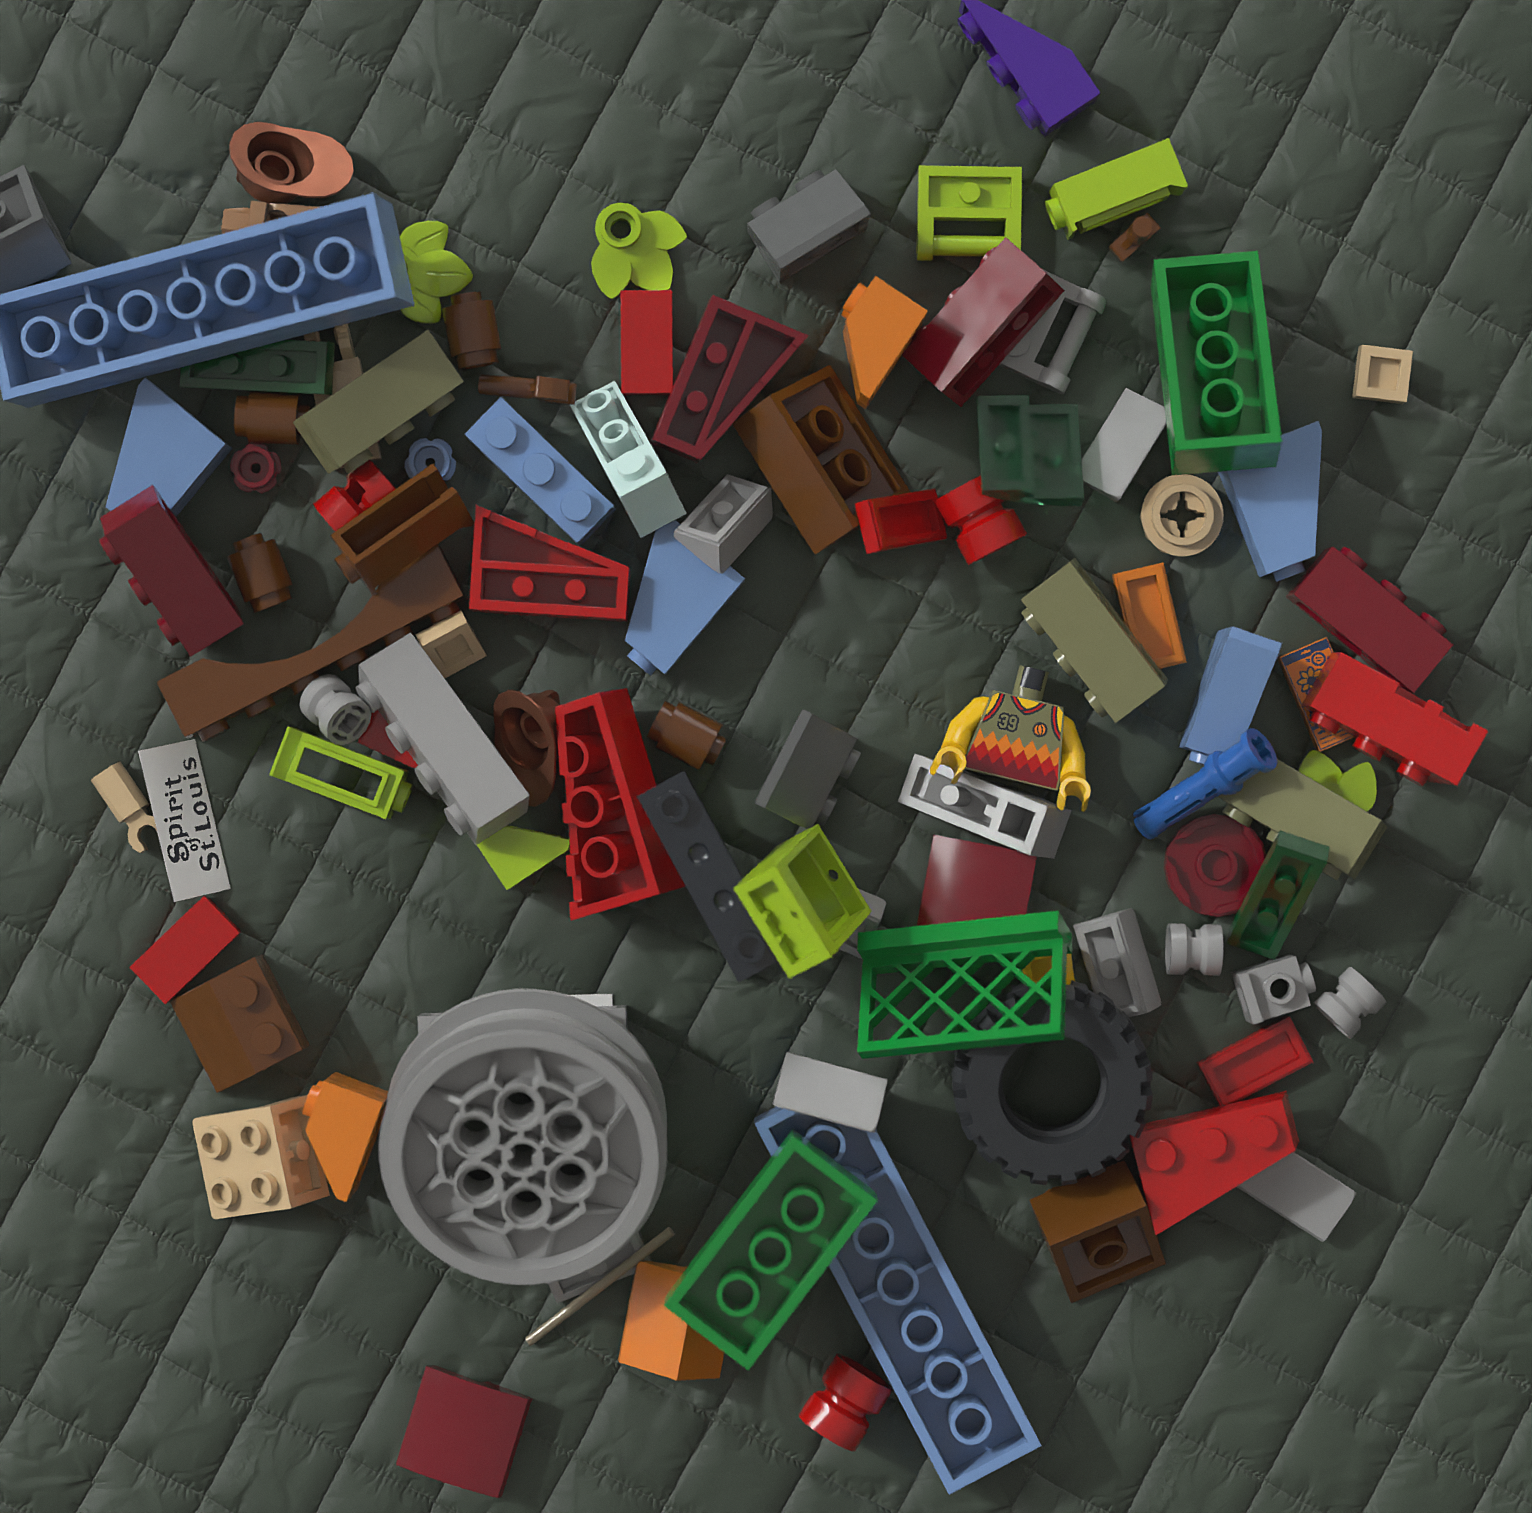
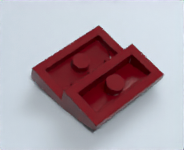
(974, 882)
(463, 1431)

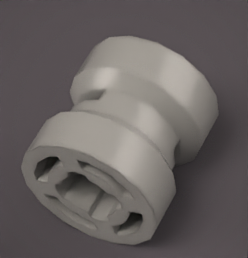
(335, 709)
(1194, 949)
(1353, 998)

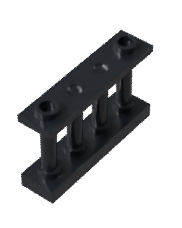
(707, 872)

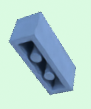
(540, 471)

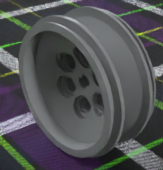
(569, 1063)

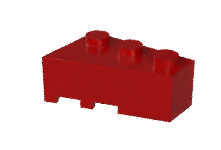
(540, 575)
(1391, 722)
(1209, 1152)

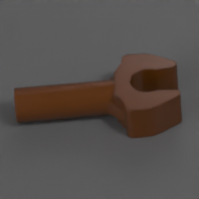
(1138, 233)
(541, 388)

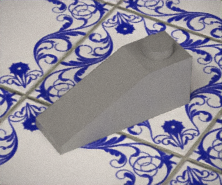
(986, 808)

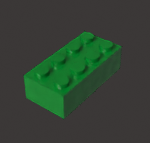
(1215, 363)
(770, 1249)

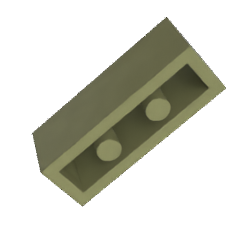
(379, 404)
(1093, 642)
(1309, 810)

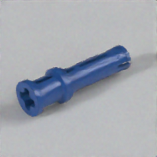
(1221, 774)

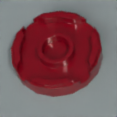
(1213, 864)

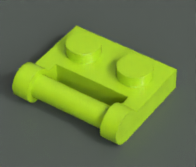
(967, 195)

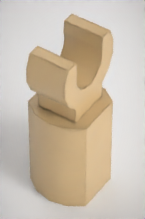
(125, 802)

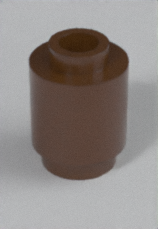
(472, 331)
(269, 417)
(260, 572)
(687, 735)

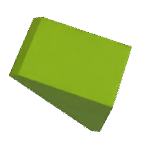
(520, 852)

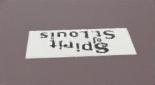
(184, 820)

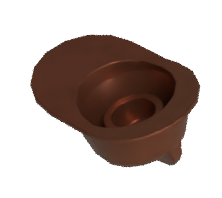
(287, 163)
(528, 739)

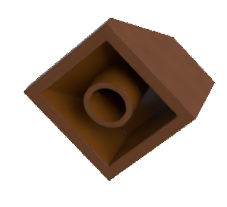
(239, 1023)
(1098, 1231)

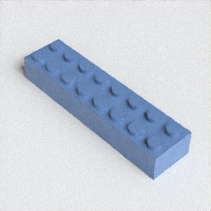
(202, 301)
(916, 1313)

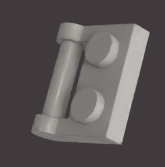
(1023, 355)

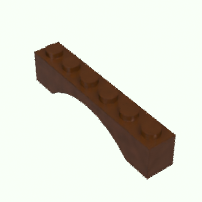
(216, 691)

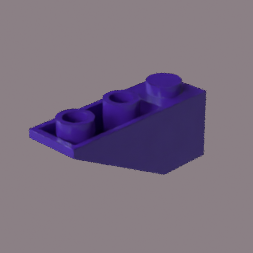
(1038, 69)

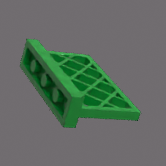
(970, 945)

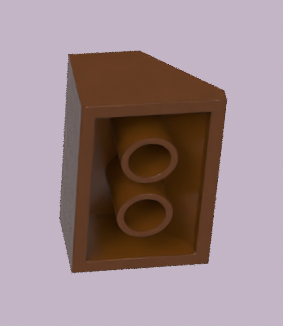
(818, 456)

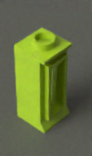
(1116, 189)
(392, 791)

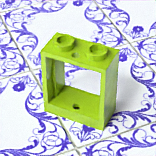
(799, 881)

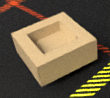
(1382, 374)
(451, 644)

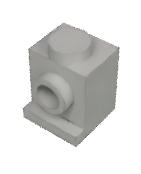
(1254, 988)

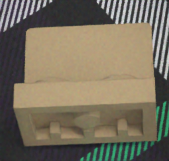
(259, 1159)

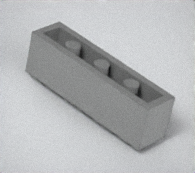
(441, 739)

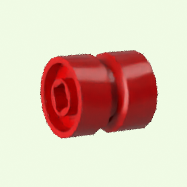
(363, 489)
(981, 519)
(848, 1397)

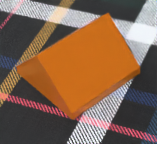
(658, 1338)

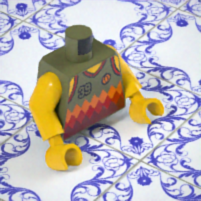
(1018, 740)

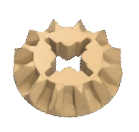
(1198, 497)

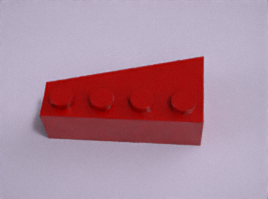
(611, 839)

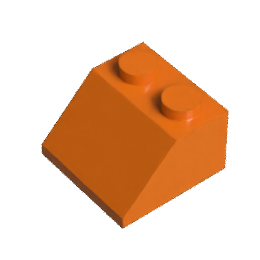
(877, 333)
(344, 1128)

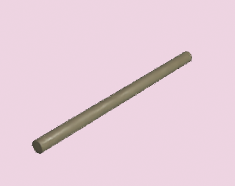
(599, 1286)

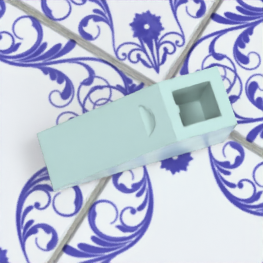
(628, 459)

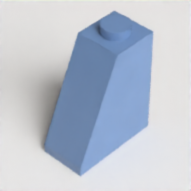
(164, 450)
(1280, 504)
(674, 602)
(1228, 692)

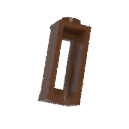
(399, 529)

